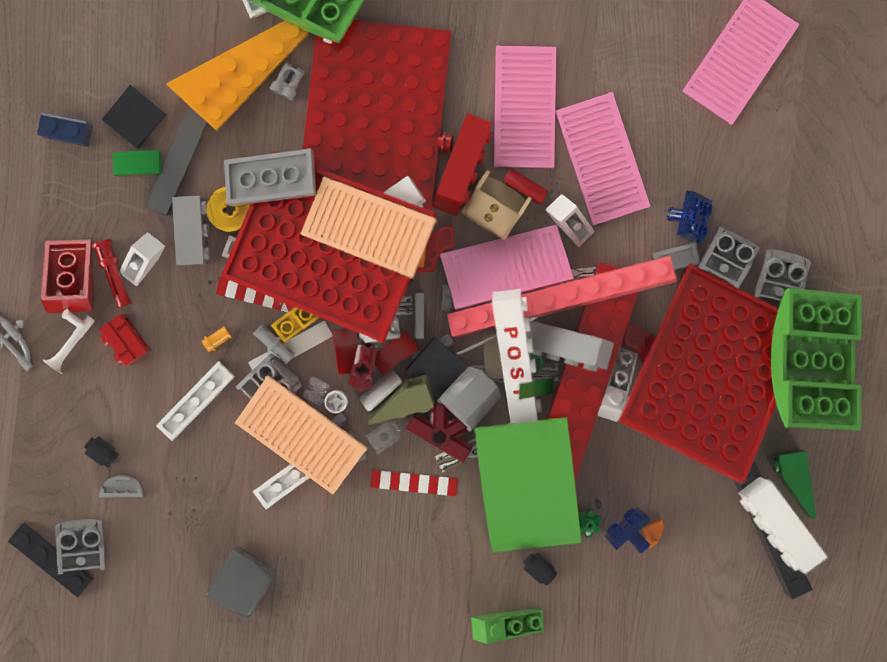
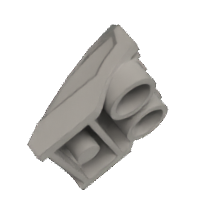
(729, 256)
(780, 272)
(274, 368)
(470, 396)
(79, 545)

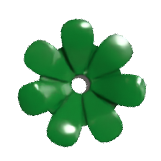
(589, 518)

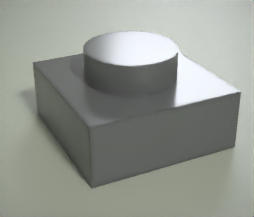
(339, 419)

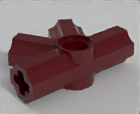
(362, 369)
(451, 428)

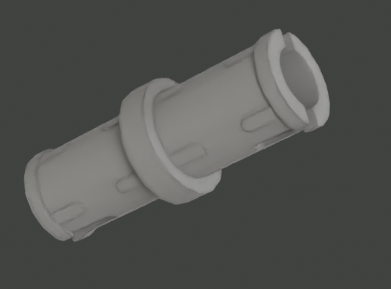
(274, 343)

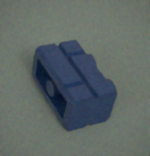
(64, 129)

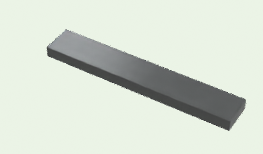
(177, 162)

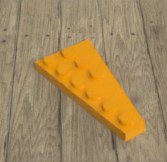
(228, 80)

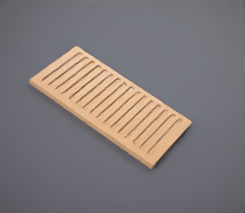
(368, 227)
(300, 434)

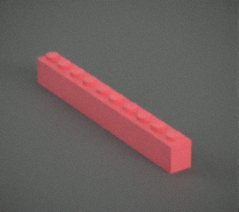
(571, 295)

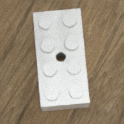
(782, 525)

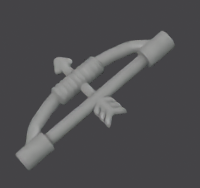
(12, 331)

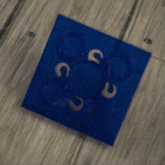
(692, 217)
(629, 530)

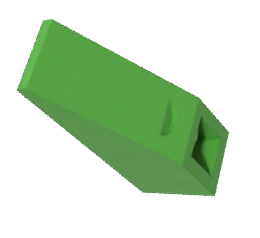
(506, 625)

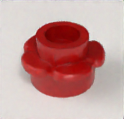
(445, 143)

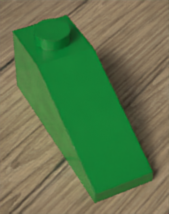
(794, 473)

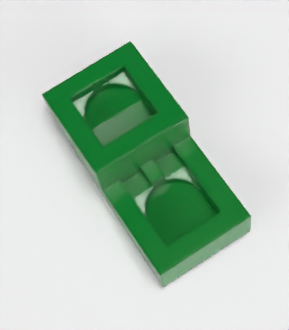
(136, 163)

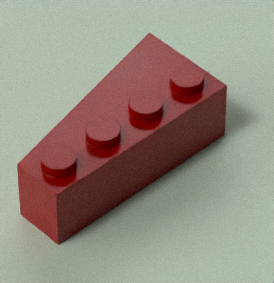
(462, 164)

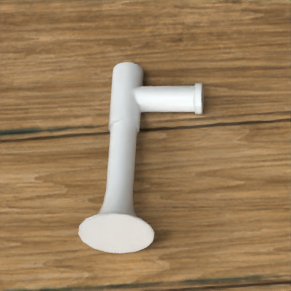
(82, 328)

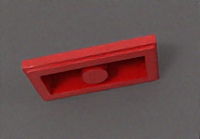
(525, 186)
(345, 349)
(395, 352)

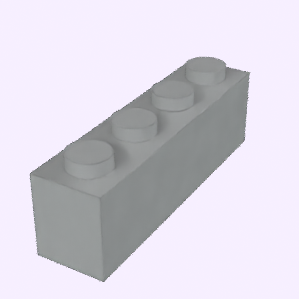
(570, 345)

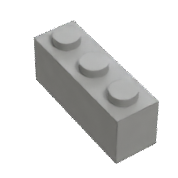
(190, 231)

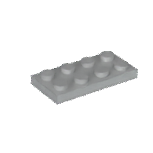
(270, 177)

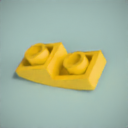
(292, 323)

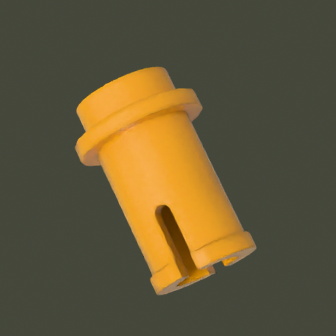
(216, 339)

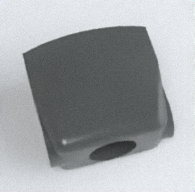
(241, 583)

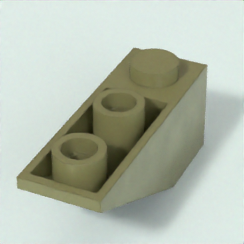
(408, 398)

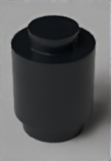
(101, 451)
(539, 568)

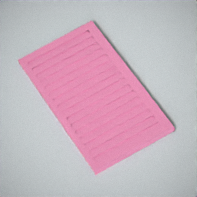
(740, 58)
(525, 106)
(602, 158)
(518, 262)

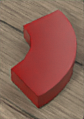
(438, 243)
(638, 340)

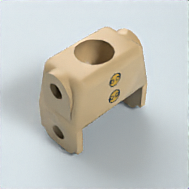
(495, 206)

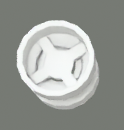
(336, 401)

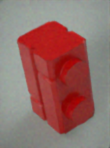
(124, 340)

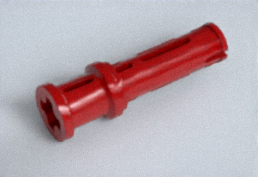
(109, 264)

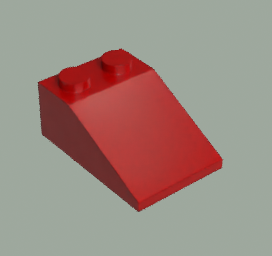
(68, 276)

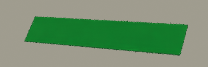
(536, 388)

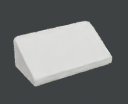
(380, 390)

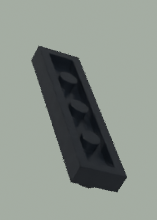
(45, 556)

